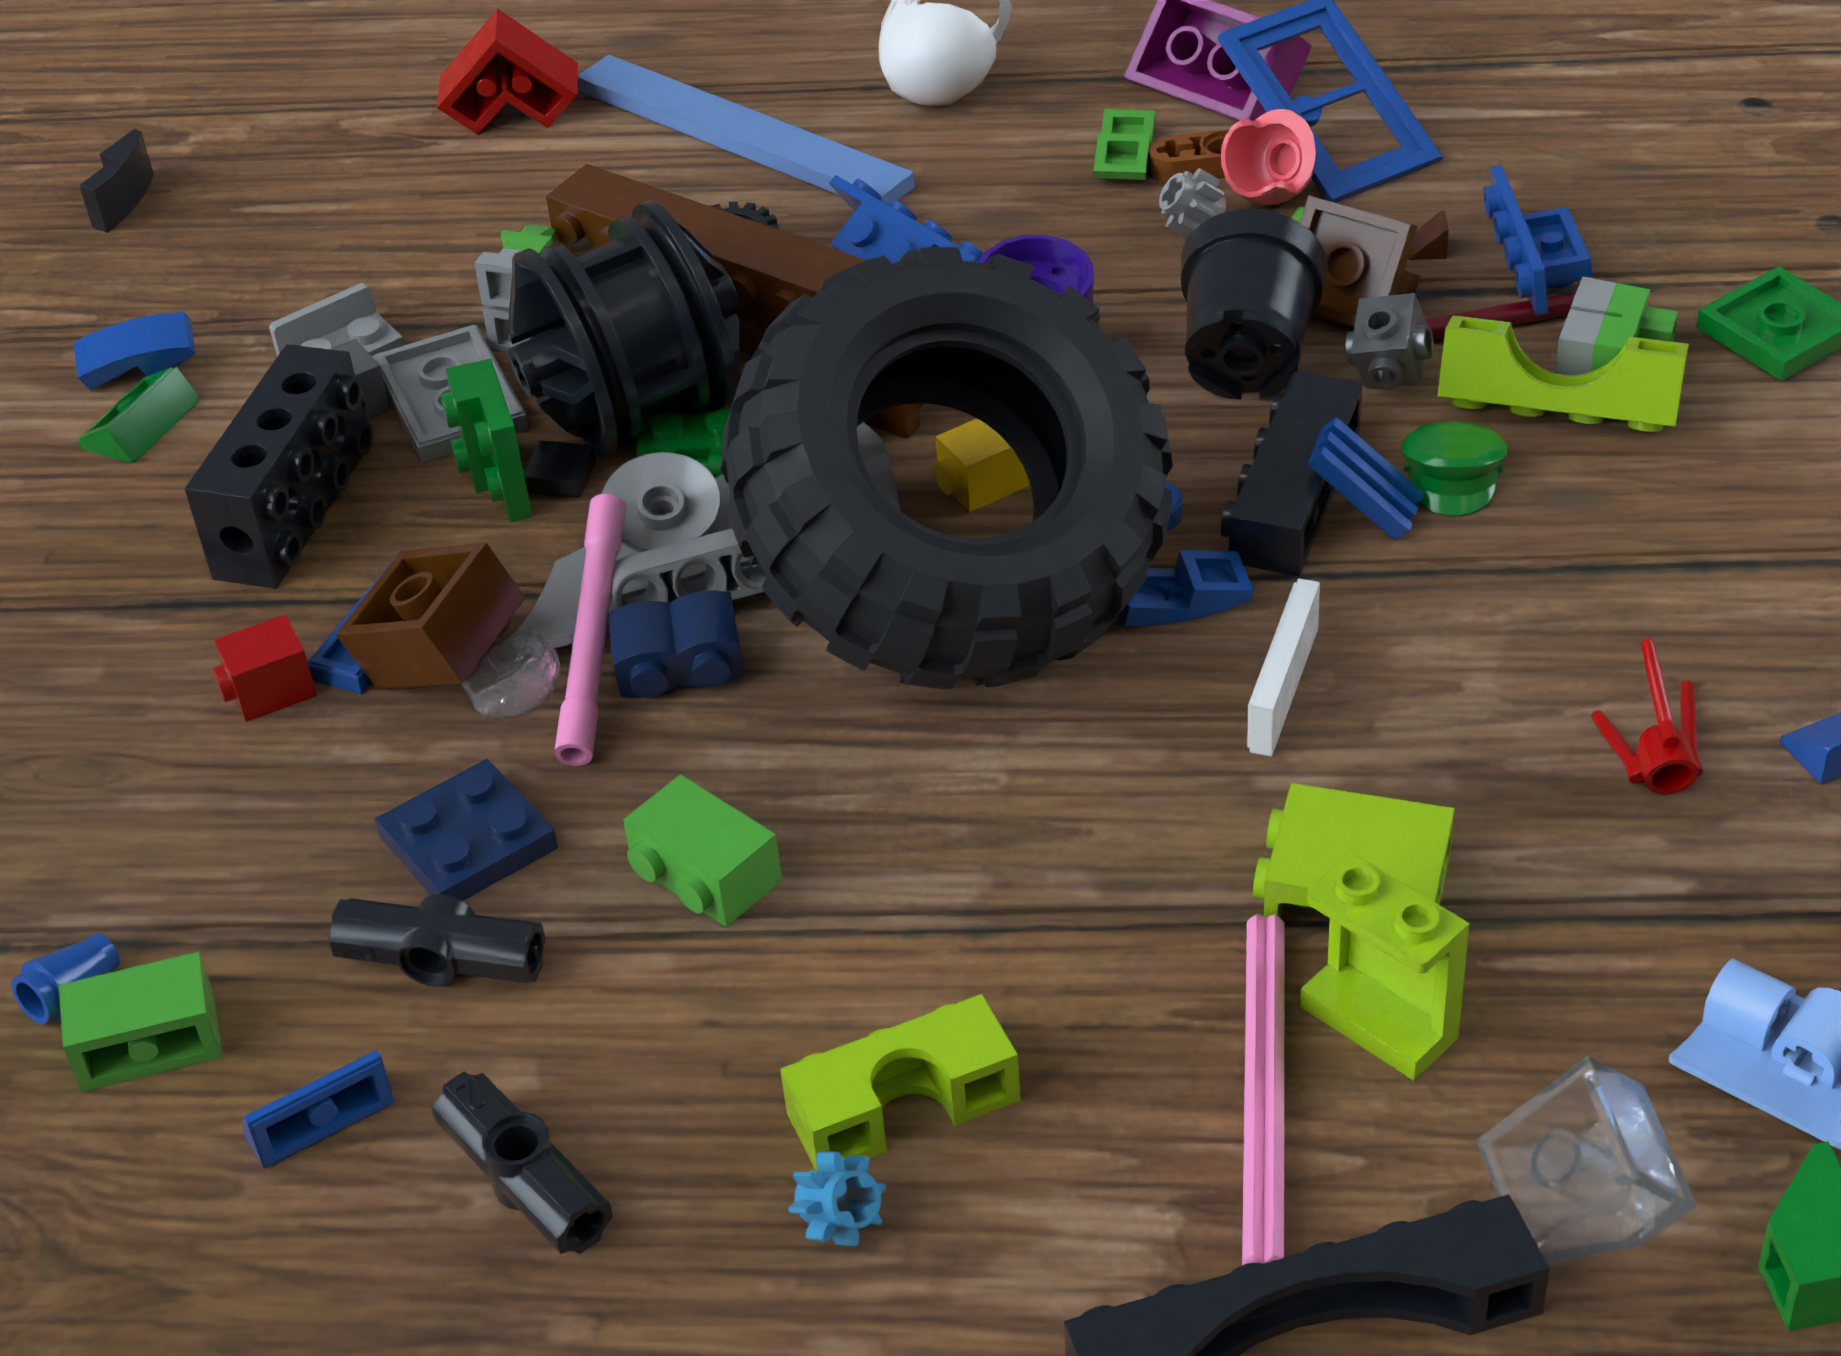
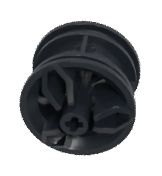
(624, 328)

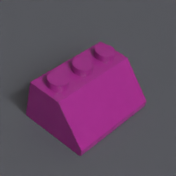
(1187, 61)

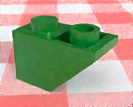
(1804, 1244)

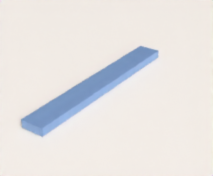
(739, 129)

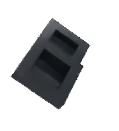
(119, 184)

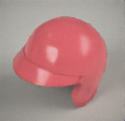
(1269, 157)

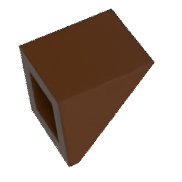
(1431, 239)

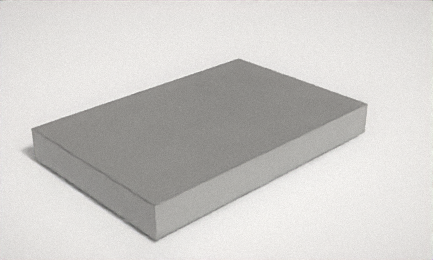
(417, 377)

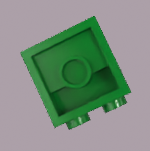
(487, 436)

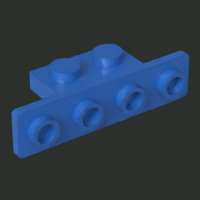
(887, 228)
(1538, 246)

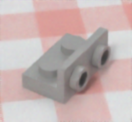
(336, 321)

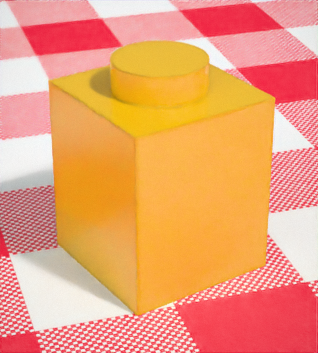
(977, 465)

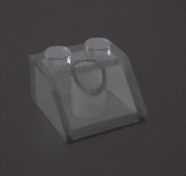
(1587, 1165)

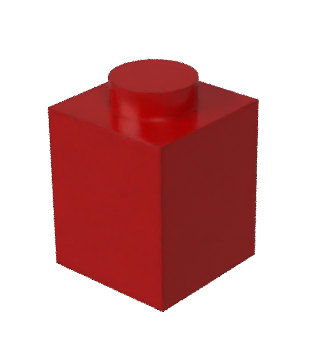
(263, 668)

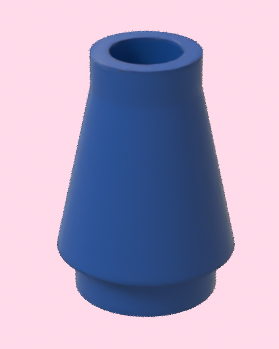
(40, 978)

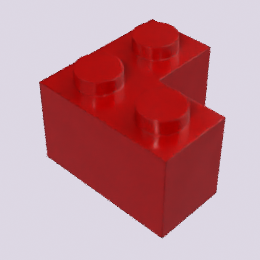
(508, 66)

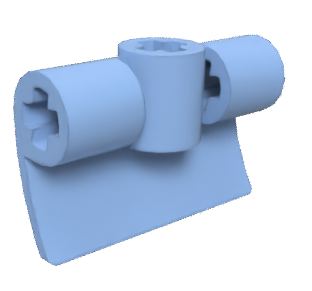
(1771, 1048)

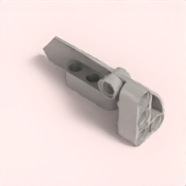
(678, 568)

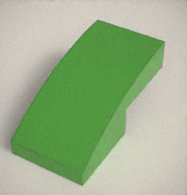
(1124, 144)

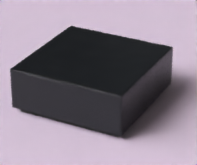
(560, 468)

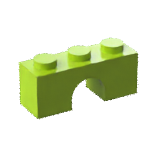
(947, 1055)

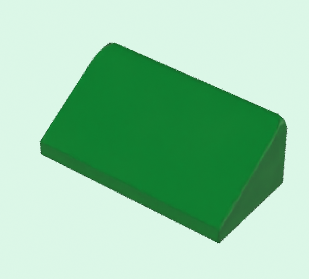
(141, 416)

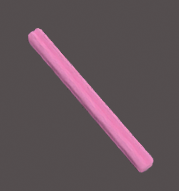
(1264, 1091)

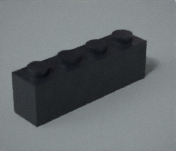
(1279, 494)

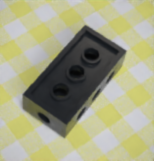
(279, 466)

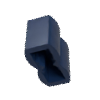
(675, 644)

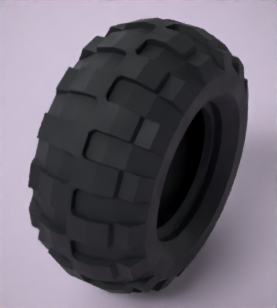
(1026, 369)

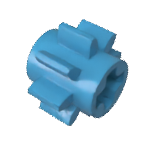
(856, 1203)

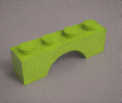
(1488, 366)

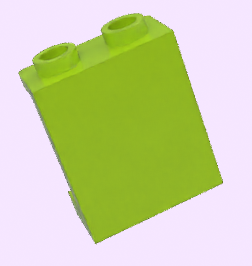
(1326, 824)
(1390, 966)

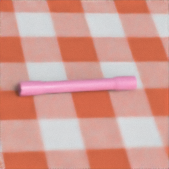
(579, 710)

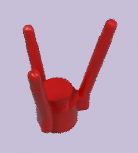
(1664, 756)

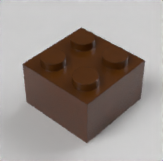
(431, 616)

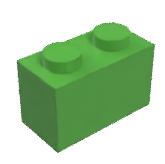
(702, 850)
(139, 1021)

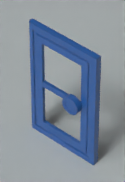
(1335, 185)

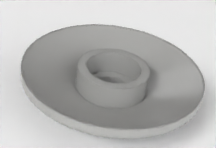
(669, 485)

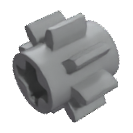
(1190, 200)

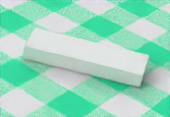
(1283, 667)

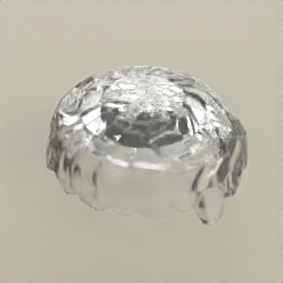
(514, 677)

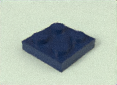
(466, 832)

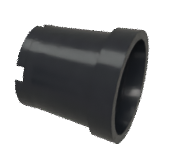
(1249, 299)

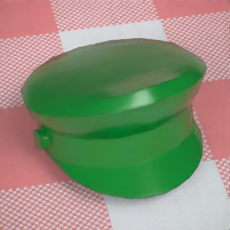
(1454, 465)

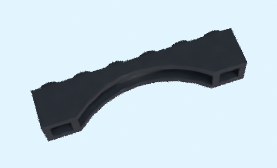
(1447, 1270)

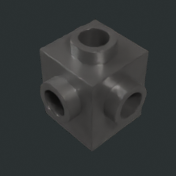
(1389, 341)

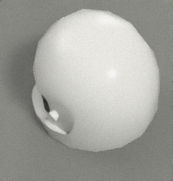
(937, 50)

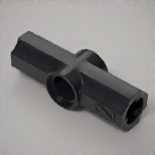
(437, 940)
(522, 1162)

